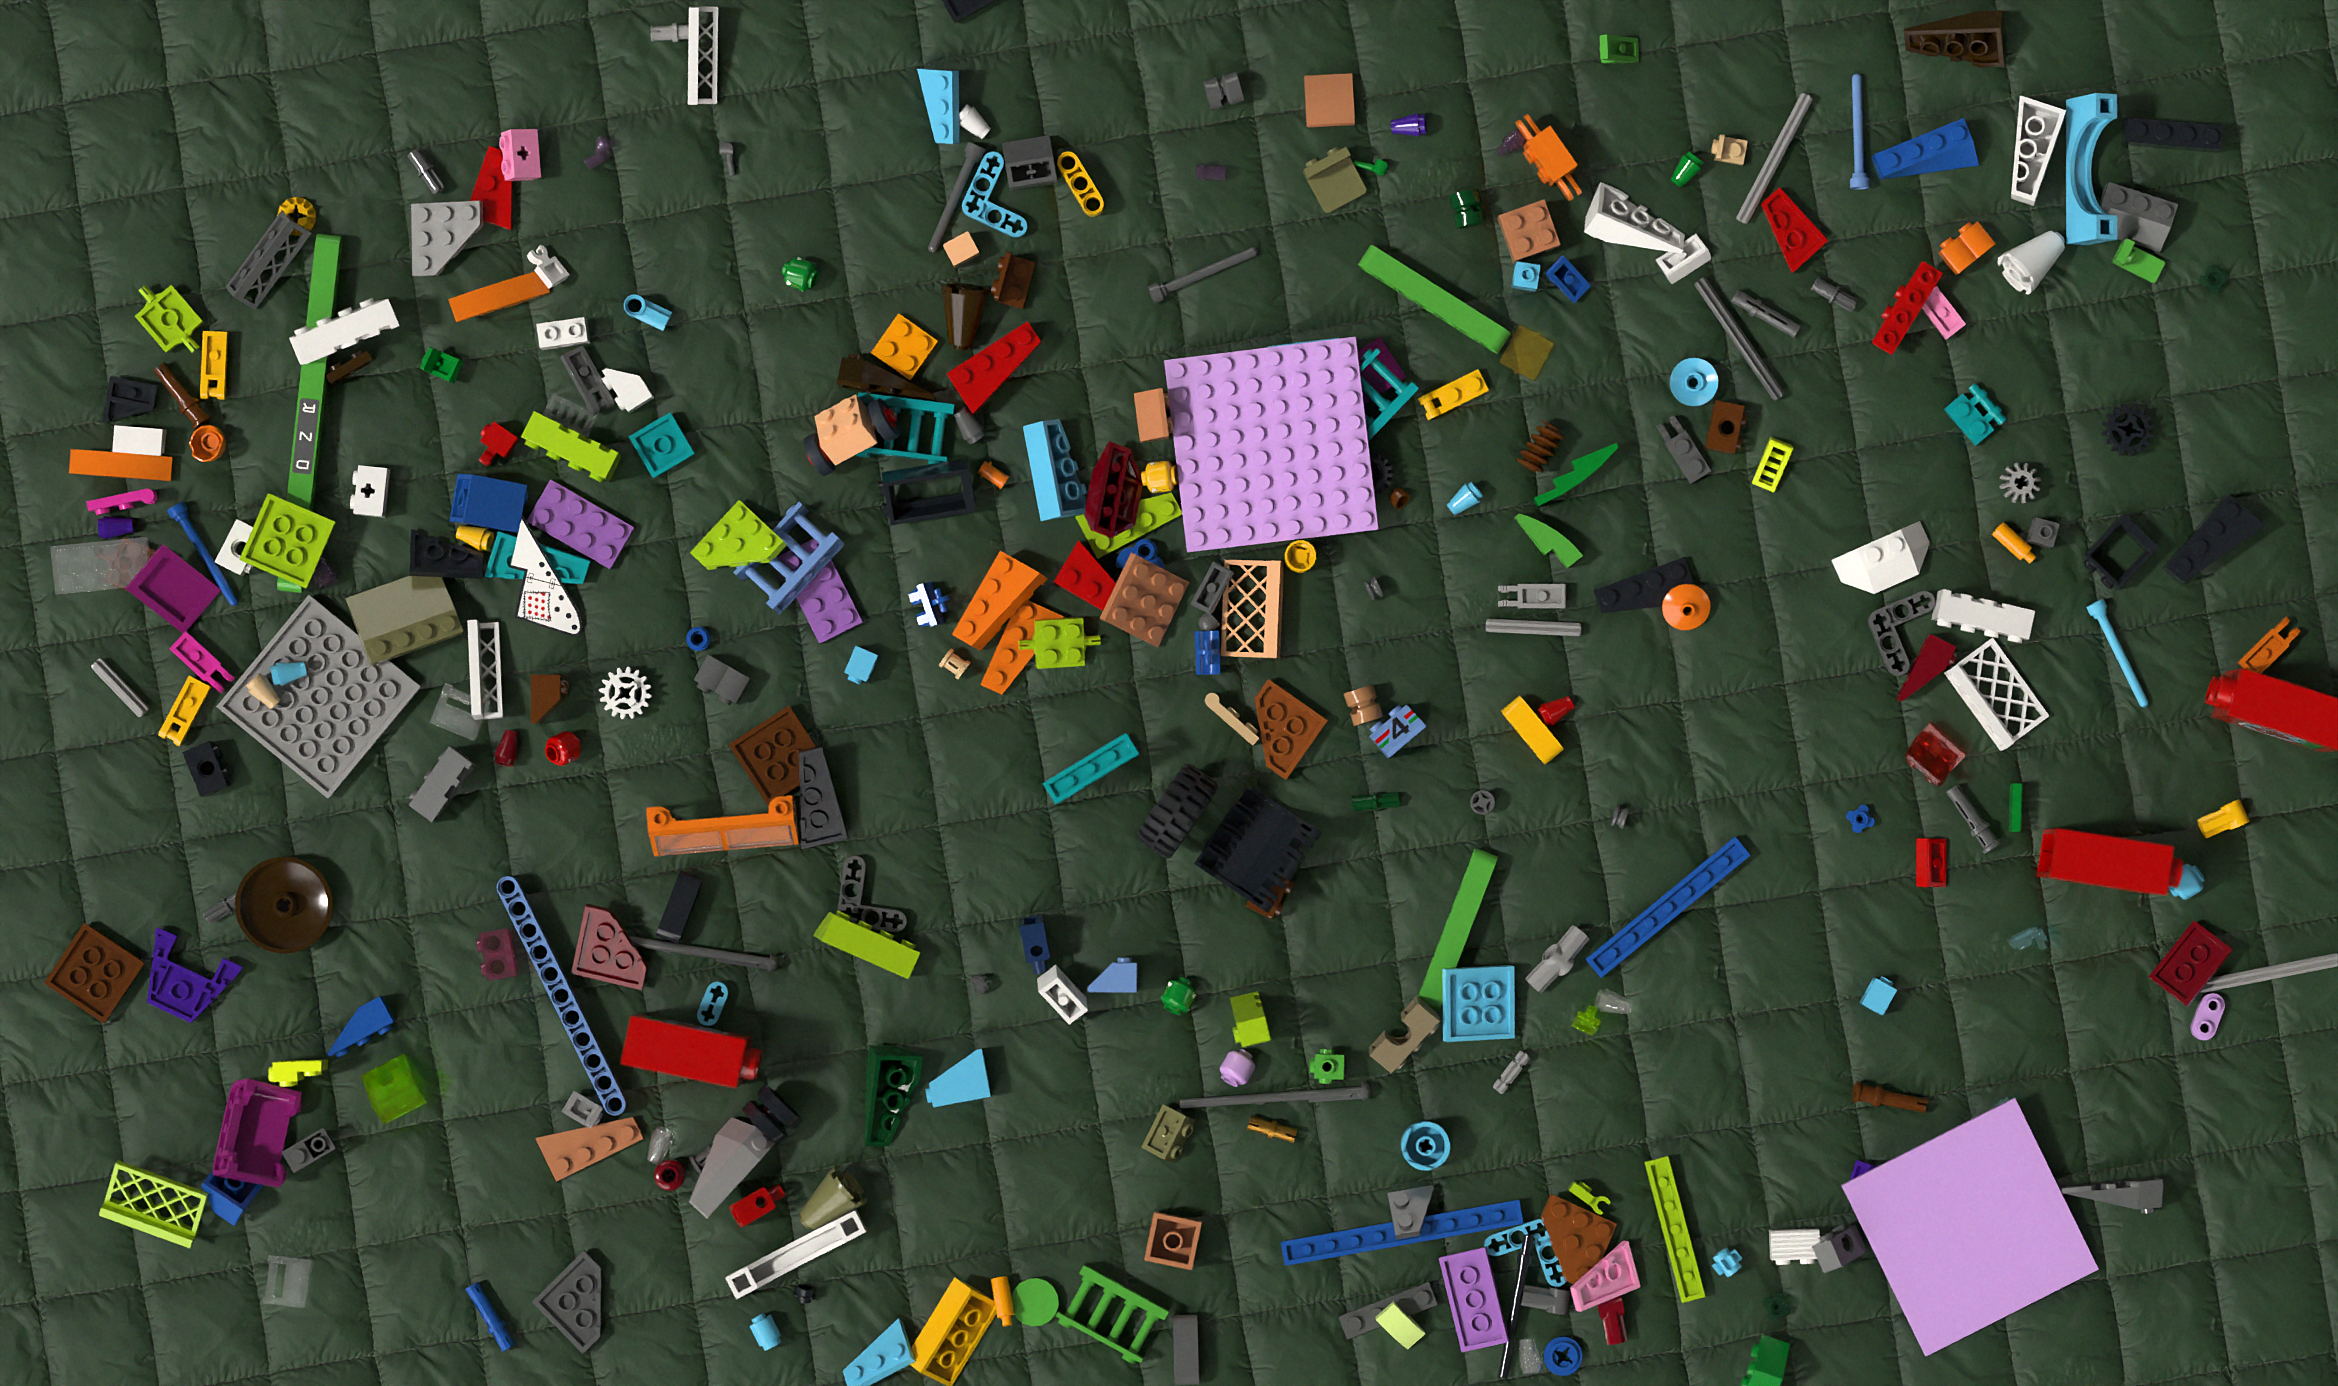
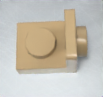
(1729, 150)

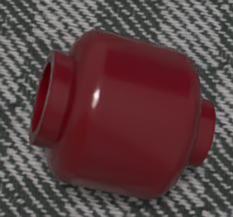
(661, 1176)

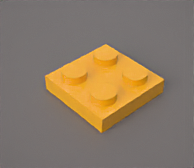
(904, 347)

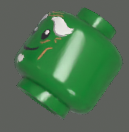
(800, 274)
(1178, 996)

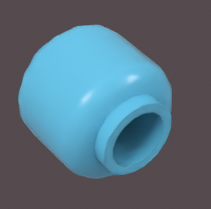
(2190, 883)

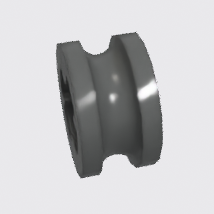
(1373, 589)
(1619, 816)

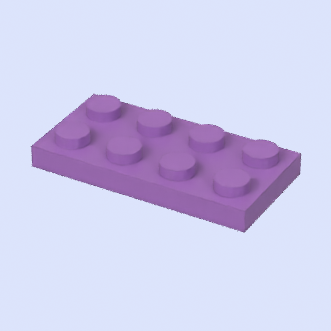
(580, 524)
(824, 598)
(1474, 1299)

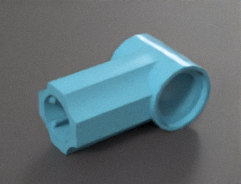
(649, 312)

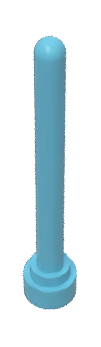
(2099, 612)

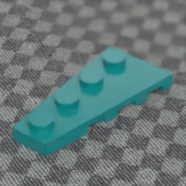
(567, 566)

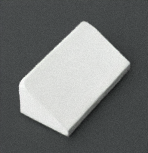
(1681, 264)

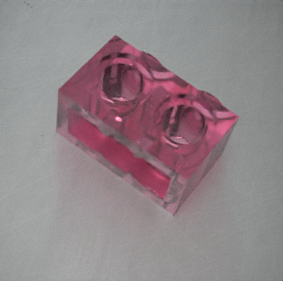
(504, 953)

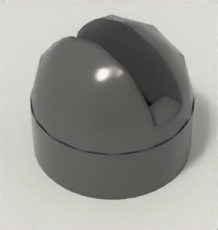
(1208, 622)
(979, 984)

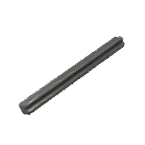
(1739, 338)

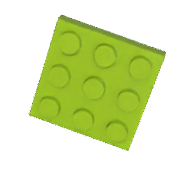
(287, 540)

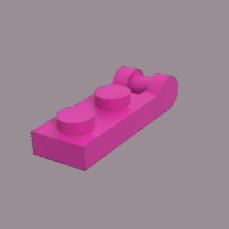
(123, 501)

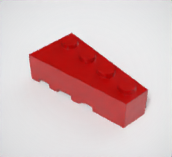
(990, 368)

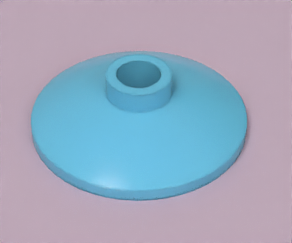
(1705, 376)

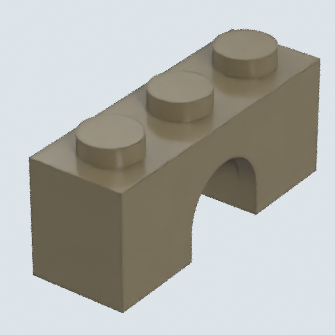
(1391, 1050)

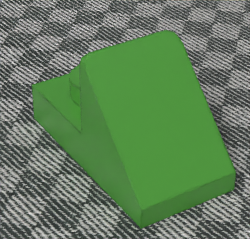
(1618, 49)

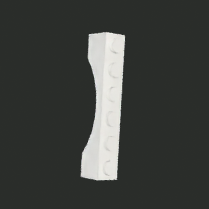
(796, 1253)

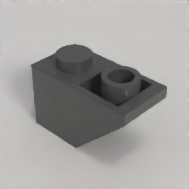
(308, 1150)

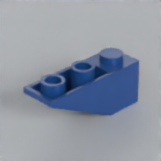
(367, 1020)

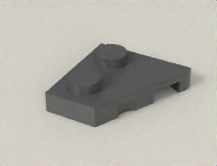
(1409, 1210)

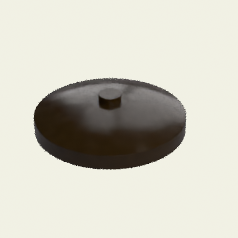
(283, 905)

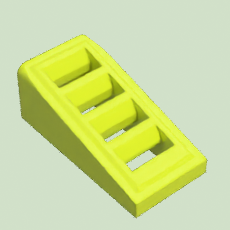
(1773, 442)

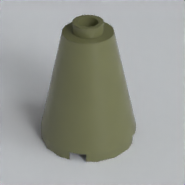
(832, 1199)

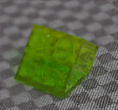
(393, 1089)

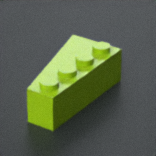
(571, 446)

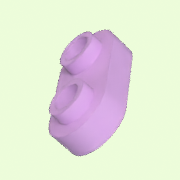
(2206, 1015)

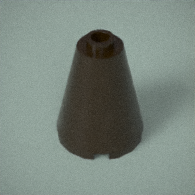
(963, 312)

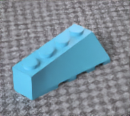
(1054, 471)

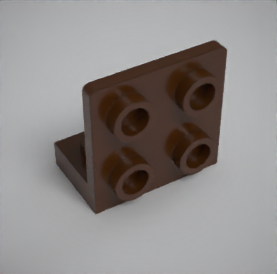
(1013, 280)

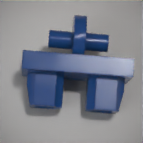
(933, 604)
(1207, 652)

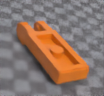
(2268, 648)

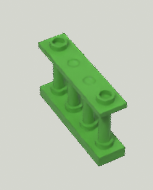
(1132, 1302)

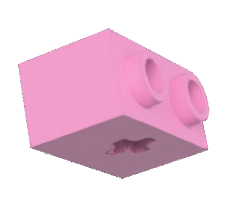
(528, 163)

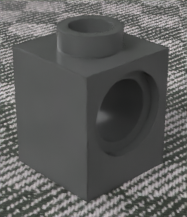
(2042, 533)

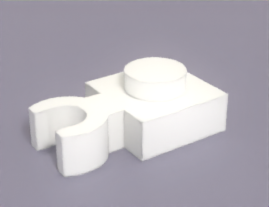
(547, 268)

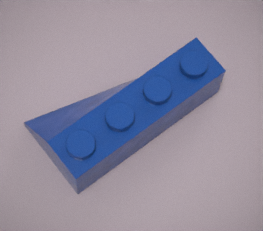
(1937, 150)

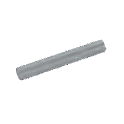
(1533, 627)

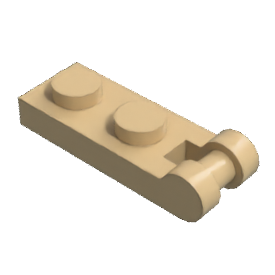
(1231, 717)

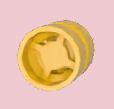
(1300, 556)

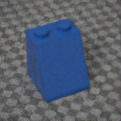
(488, 502)

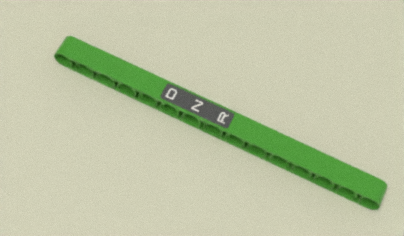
(313, 384)

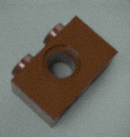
(1716, 439)

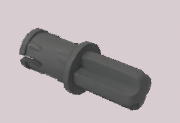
(426, 171)
(1834, 294)
(220, 909)

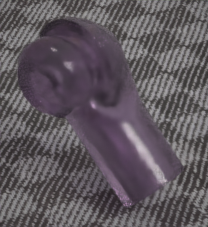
(601, 154)

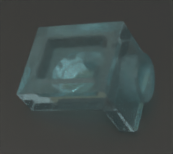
(2024, 938)

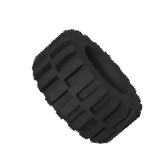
(1177, 811)

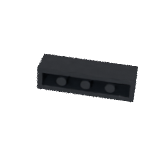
(2171, 135)

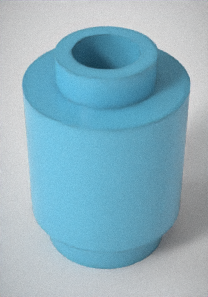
(765, 1331)

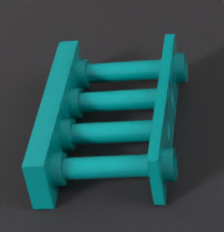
(1387, 407)
(917, 410)
(1090, 768)

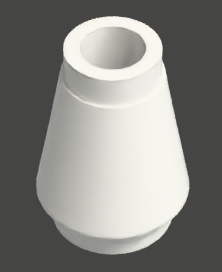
(973, 122)

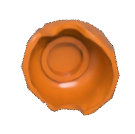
(207, 443)

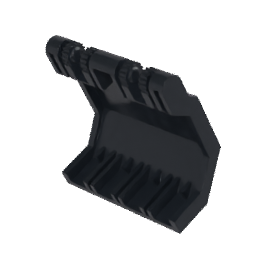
(1256, 847)

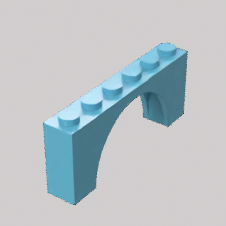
(2084, 122)

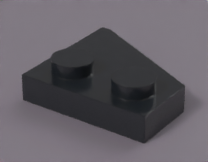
(128, 398)

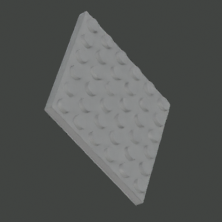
(330, 714)

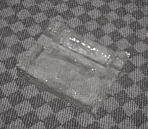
(455, 719)
(295, 1281)

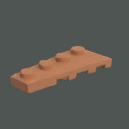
(581, 1147)

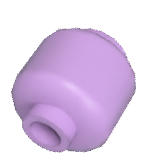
(1237, 1067)

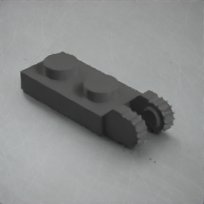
(1684, 451)

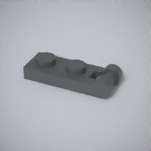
(587, 380)

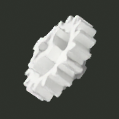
(638, 683)

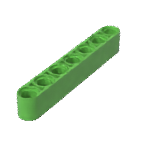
(1434, 299)
(1458, 925)

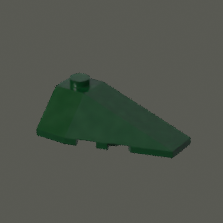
(889, 1083)

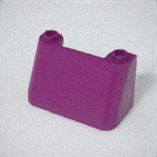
(255, 1132)

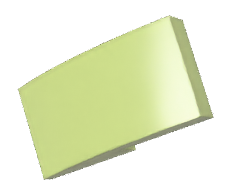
(1400, 1325)

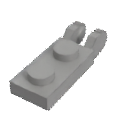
(1535, 596)

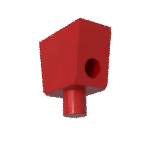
(746, 1209)

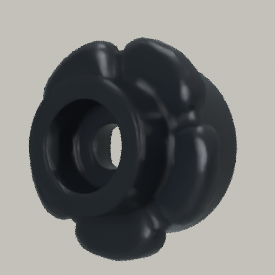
(805, 1293)

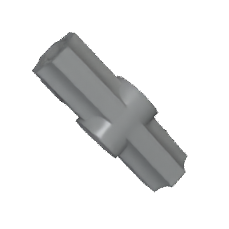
(1557, 959)

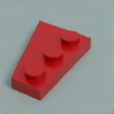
(494, 190)
(1792, 229)

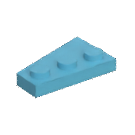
(942, 102)
(882, 1358)

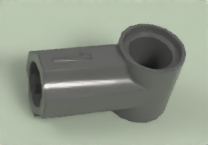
(1552, 1299)

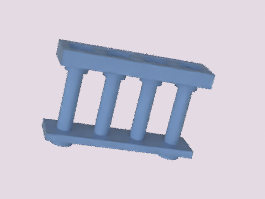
(811, 563)

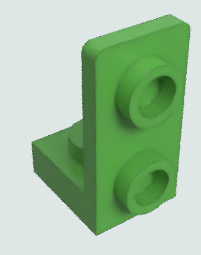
(2138, 261)

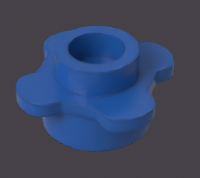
(1859, 825)

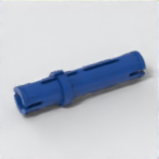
(490, 1316)

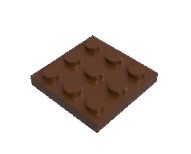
(772, 753)
(94, 973)

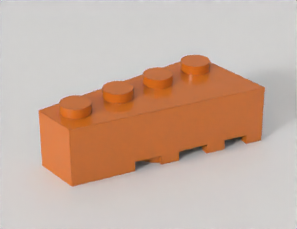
(997, 600)

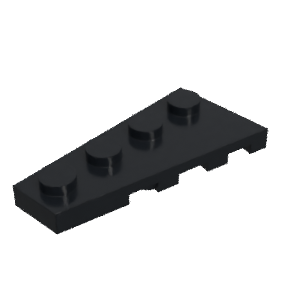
(1643, 589)

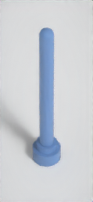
(1859, 178)

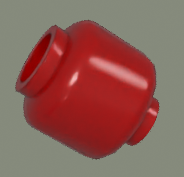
(563, 748)

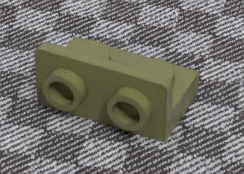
(1168, 1134)

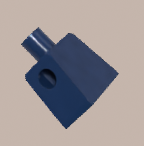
(1034, 933)

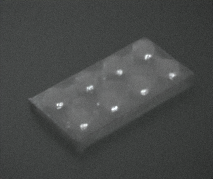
(98, 564)

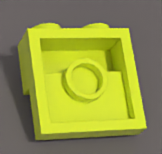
(290, 1072)

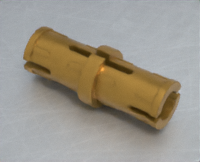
(1272, 1129)

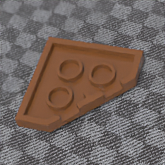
(1285, 728)
(1576, 1236)

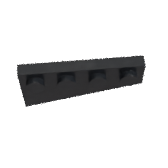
(820, 807)

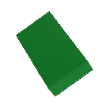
(2015, 807)

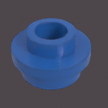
(690, 638)

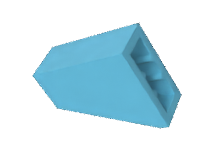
(961, 1082)

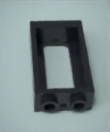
(932, 506)

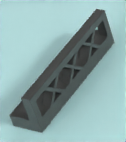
(264, 253)

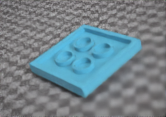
(1478, 1003)

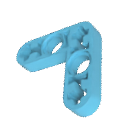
(986, 206)
(1539, 1242)

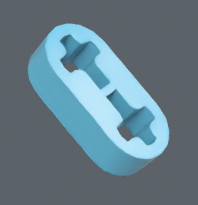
(707, 1000)

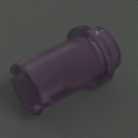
(1210, 172)

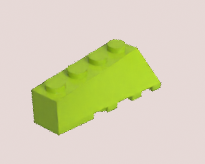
(867, 944)

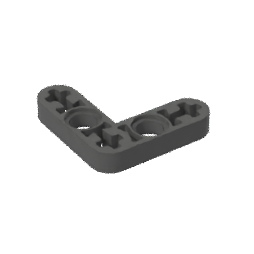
(1891, 621)
(855, 902)

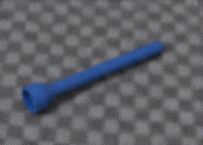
(180, 514)

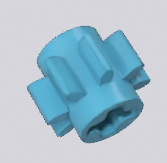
(1727, 1262)

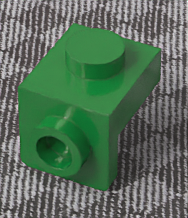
(441, 365)

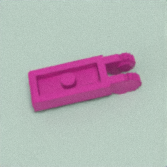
(200, 660)

